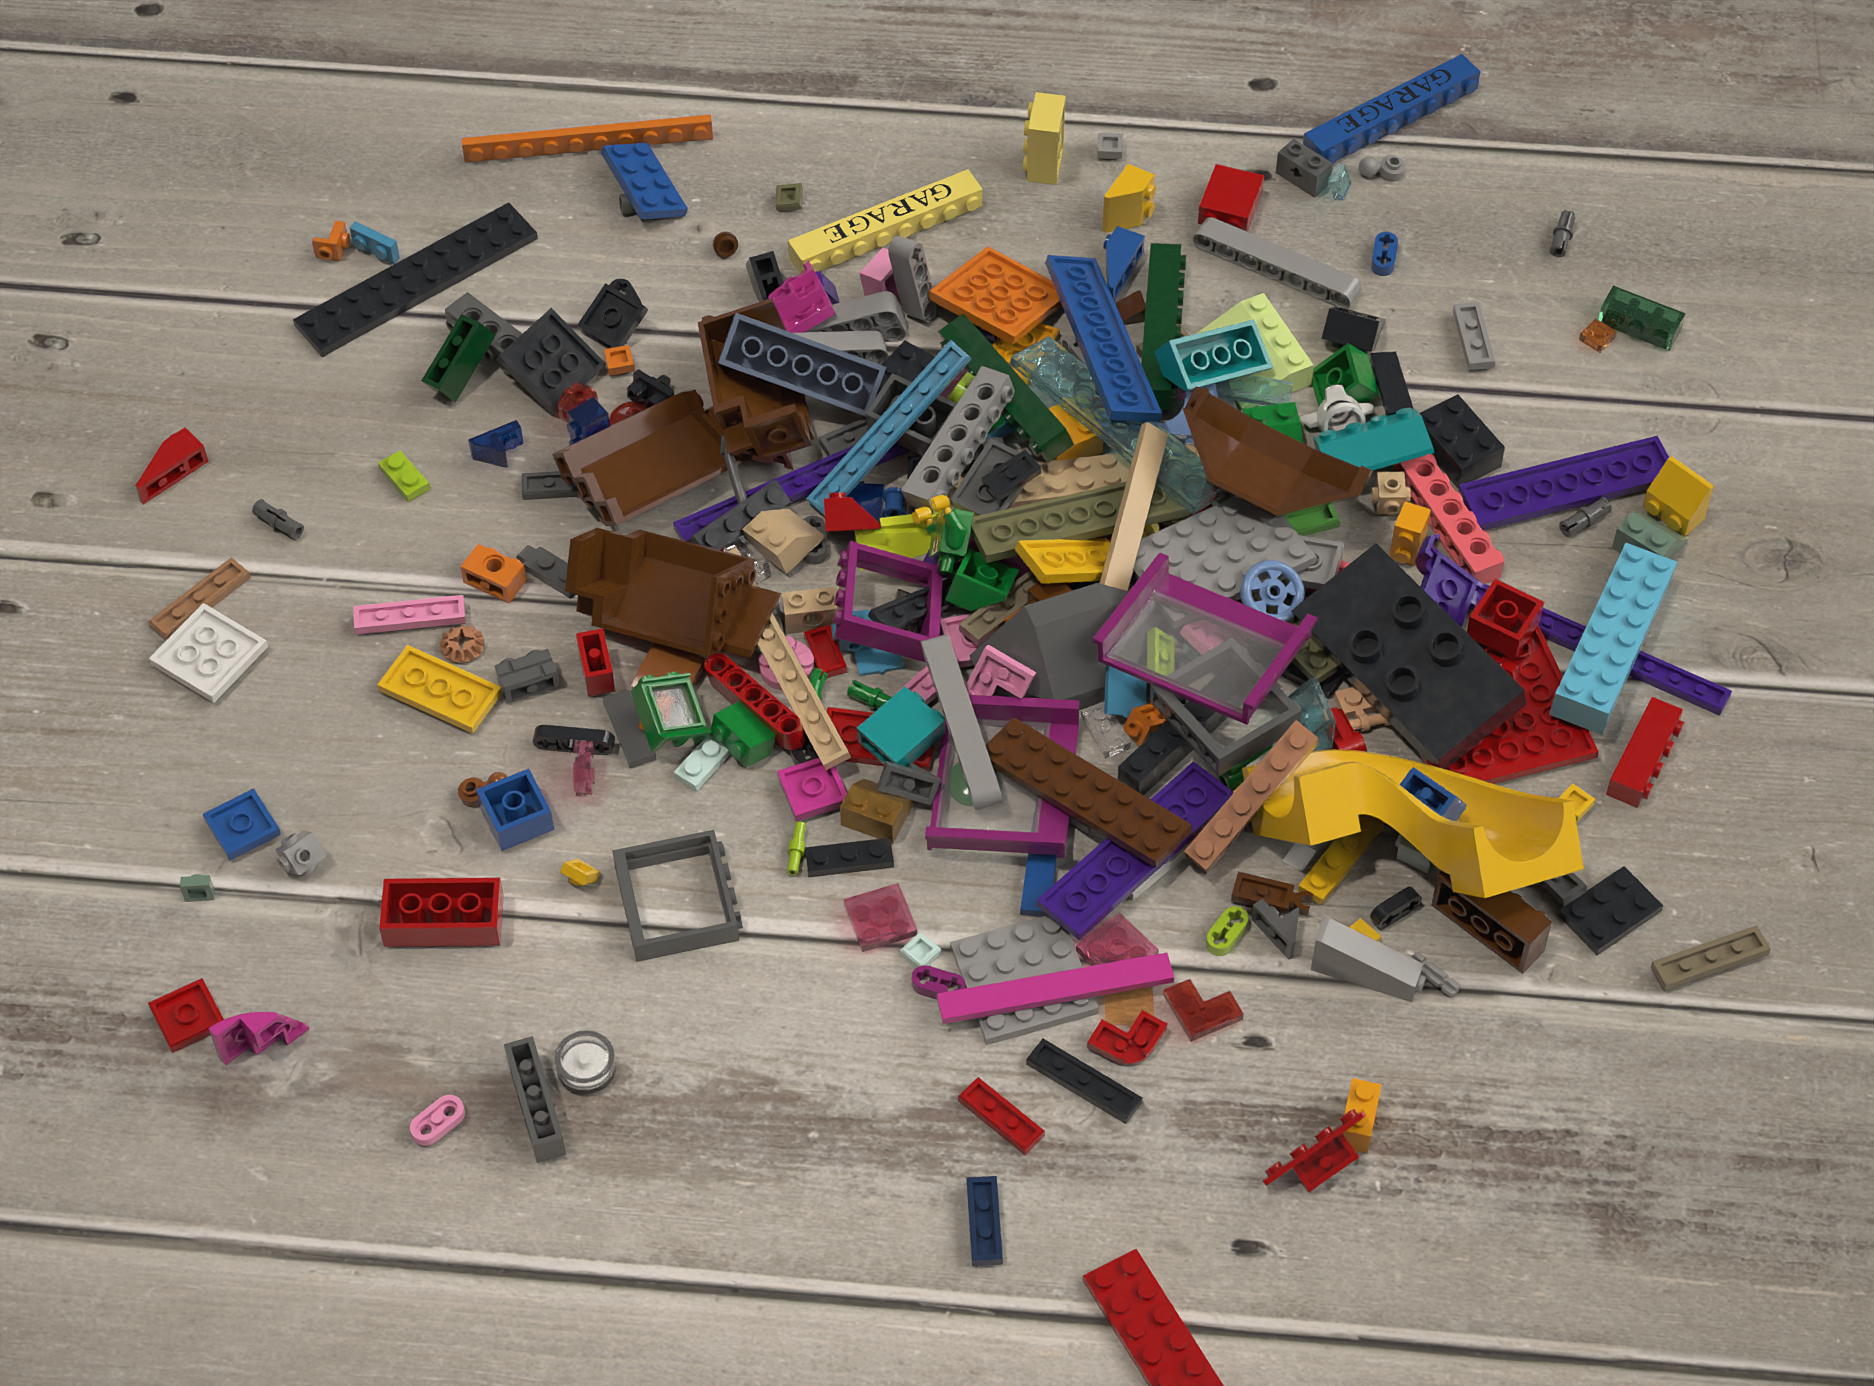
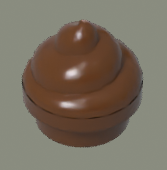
(725, 244)

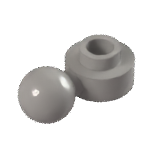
(1390, 167)

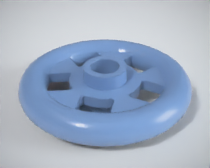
(1274, 569)

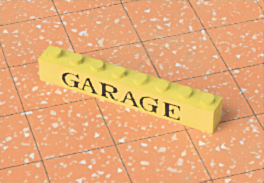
(883, 222)

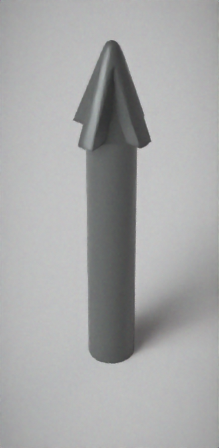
(733, 472)

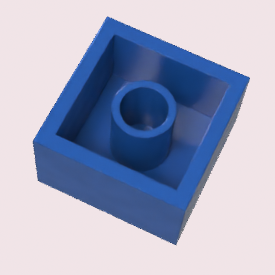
(515, 809)

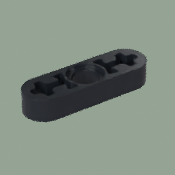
(563, 738)

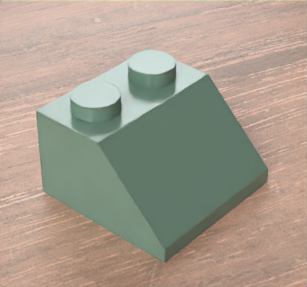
(1649, 535)

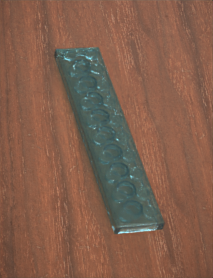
(1072, 387)

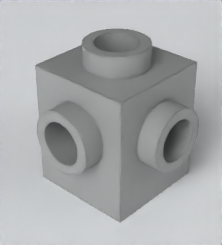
(300, 853)

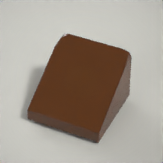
(1132, 308)

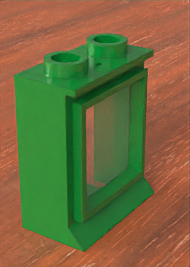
(669, 710)

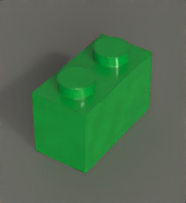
(742, 734)

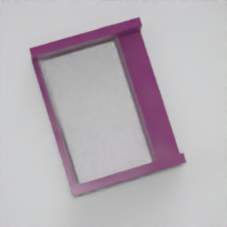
(1199, 643)
(1023, 819)

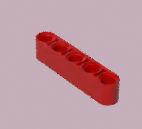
(739, 686)

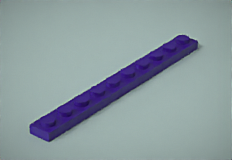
(795, 485)

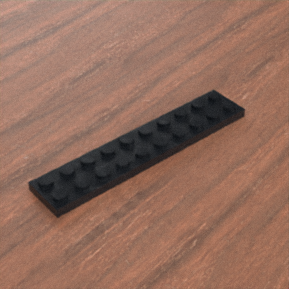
(415, 279)

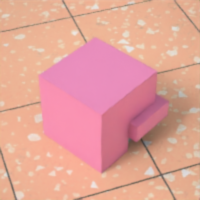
(879, 276)

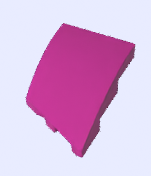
(802, 301)
(253, 1031)

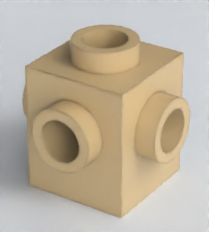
(1390, 492)

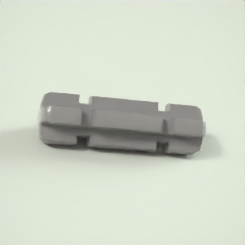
(1437, 976)

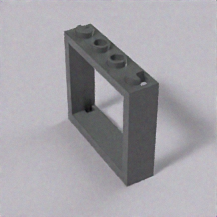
(1226, 758)
(667, 851)

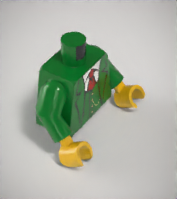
(947, 530)

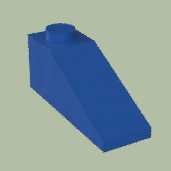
(1122, 254)

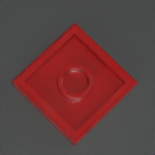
(185, 1014)

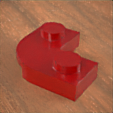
(1131, 1046)

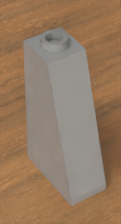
(1365, 962)

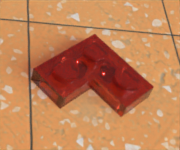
(1199, 1016)

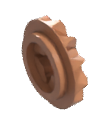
(471, 649)

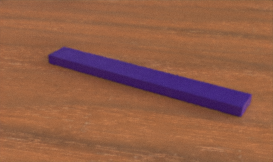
(1646, 667)

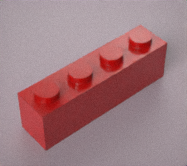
(1645, 751)

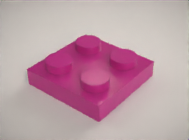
(811, 788)

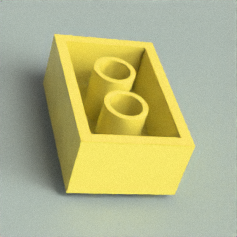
(1045, 138)

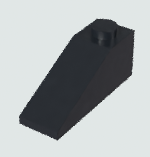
(764, 274)

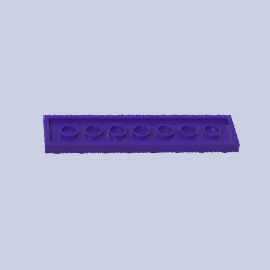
(1564, 483)
(1112, 873)

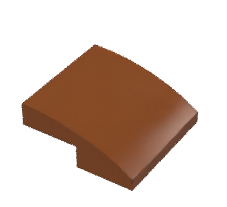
(666, 659)

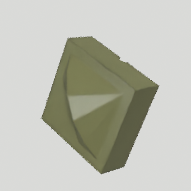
(789, 197)

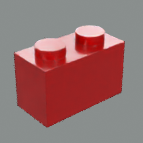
(595, 662)

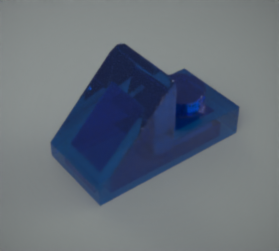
(491, 445)

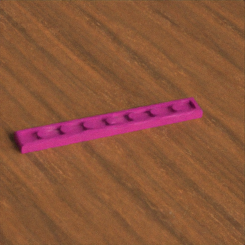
(1055, 988)

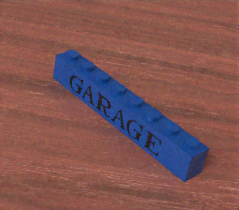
(1393, 109)

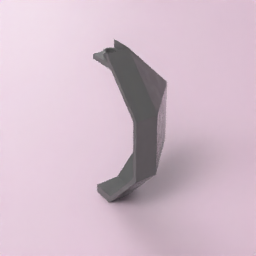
(1058, 644)

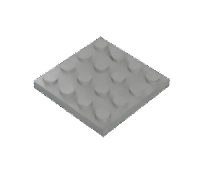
(1017, 953)

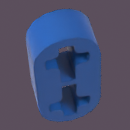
(1382, 253)

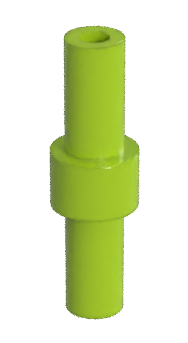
(796, 848)

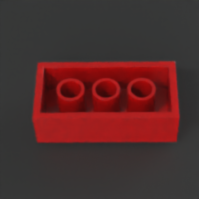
(441, 912)

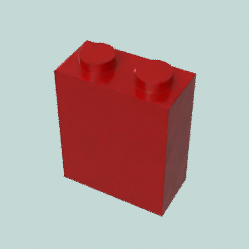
(1231, 196)

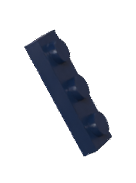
(984, 1221)

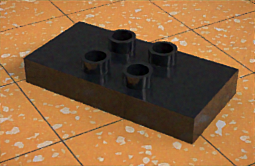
(1410, 658)

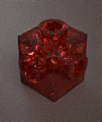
(573, 397)

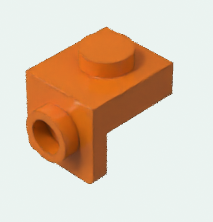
(333, 246)

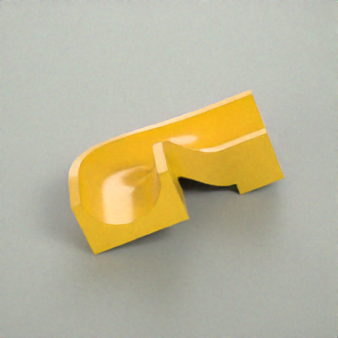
(1493, 847)

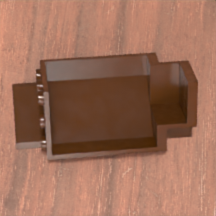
(753, 412)
(669, 591)

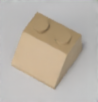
(782, 537)

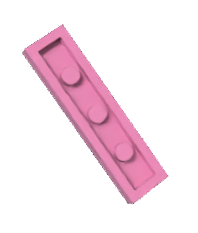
(409, 614)

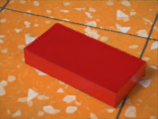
(825, 651)

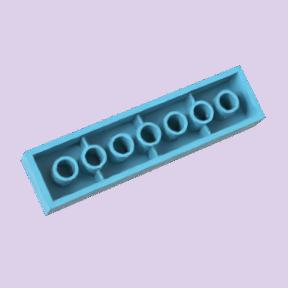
(1613, 638)

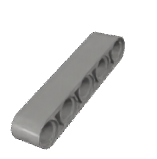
(862, 344)

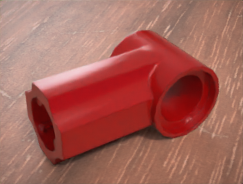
(1344, 735)

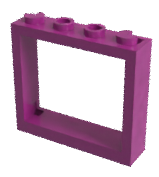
(877, 634)

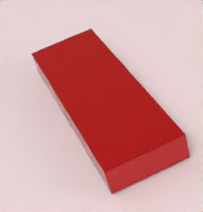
(1001, 1116)

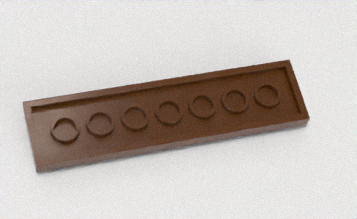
(1086, 793)

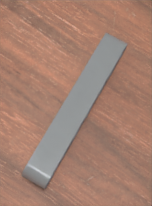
(1277, 263)
(961, 722)

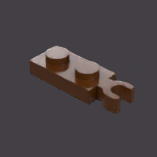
(1281, 895)

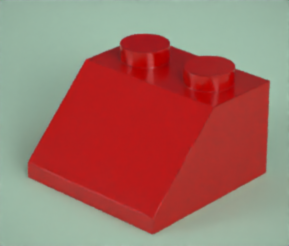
(846, 514)

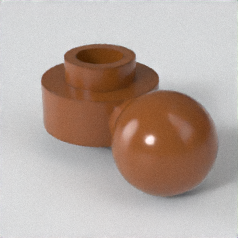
(470, 798)

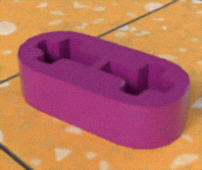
(938, 981)

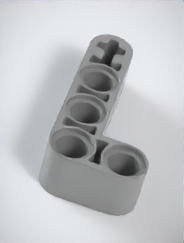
(912, 278)
(867, 314)

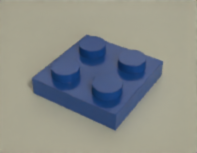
(241, 824)

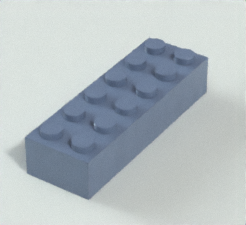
(801, 364)

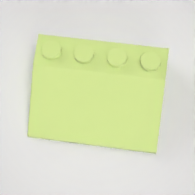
(1284, 351)

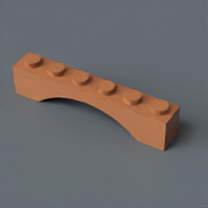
(1250, 796)

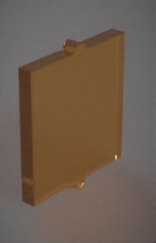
(1125, 1006)

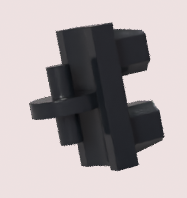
(649, 388)

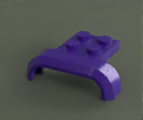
(1447, 582)

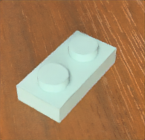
(701, 763)

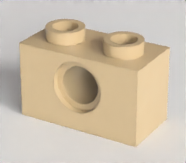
(808, 609)

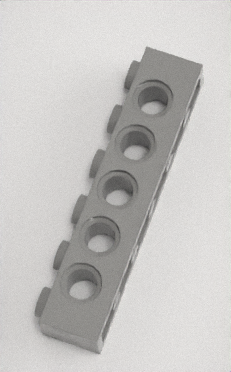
(959, 438)

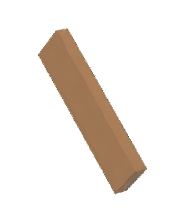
(208, 591)

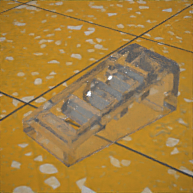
(761, 564)

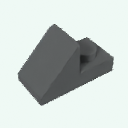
(908, 782)
(1279, 930)

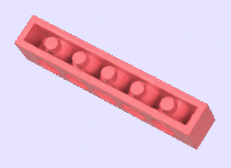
(1451, 519)

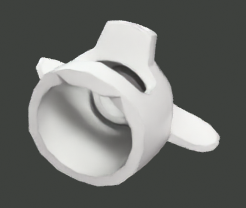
(1337, 411)

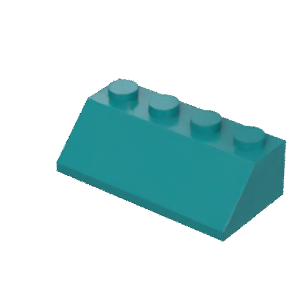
(1214, 356)
(1379, 441)

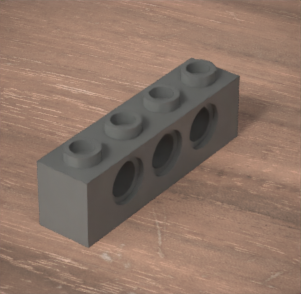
(474, 309)
(535, 1099)

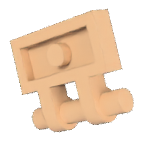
(1357, 706)

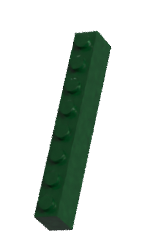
(1162, 314)
(1025, 410)

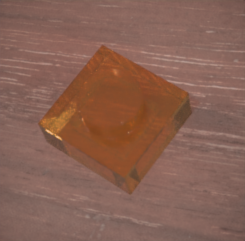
(1597, 335)

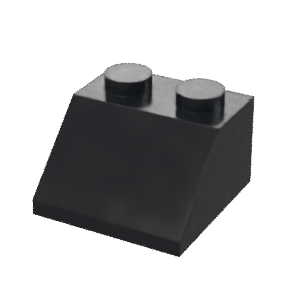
(1352, 327)

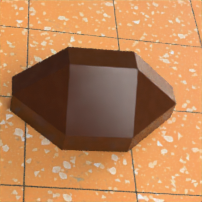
(1264, 463)

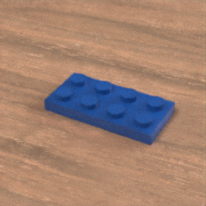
(644, 181)

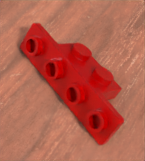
(1322, 1158)

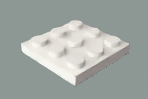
(208, 652)

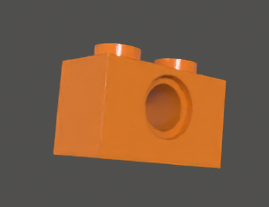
(493, 573)

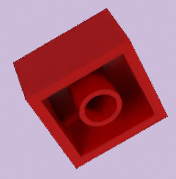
(1505, 618)

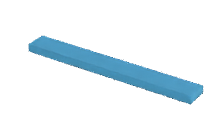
(892, 424)

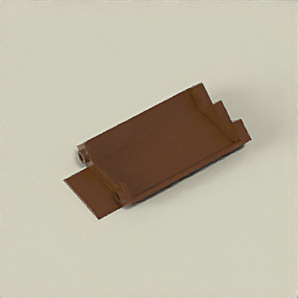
(646, 458)

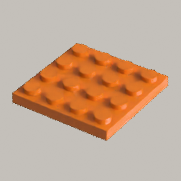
(998, 295)

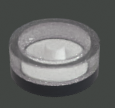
(585, 1062)

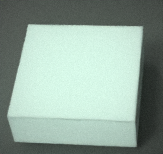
(920, 951)

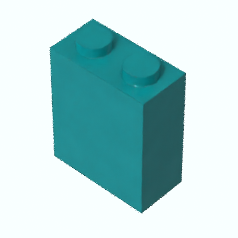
(901, 729)

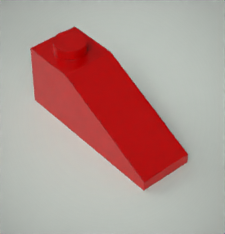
(171, 463)

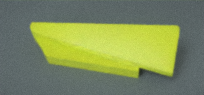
(897, 536)

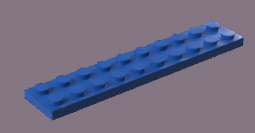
(1103, 339)

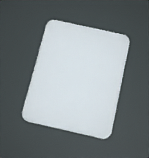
(1299, 856)

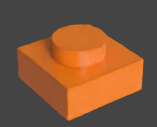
(619, 360)

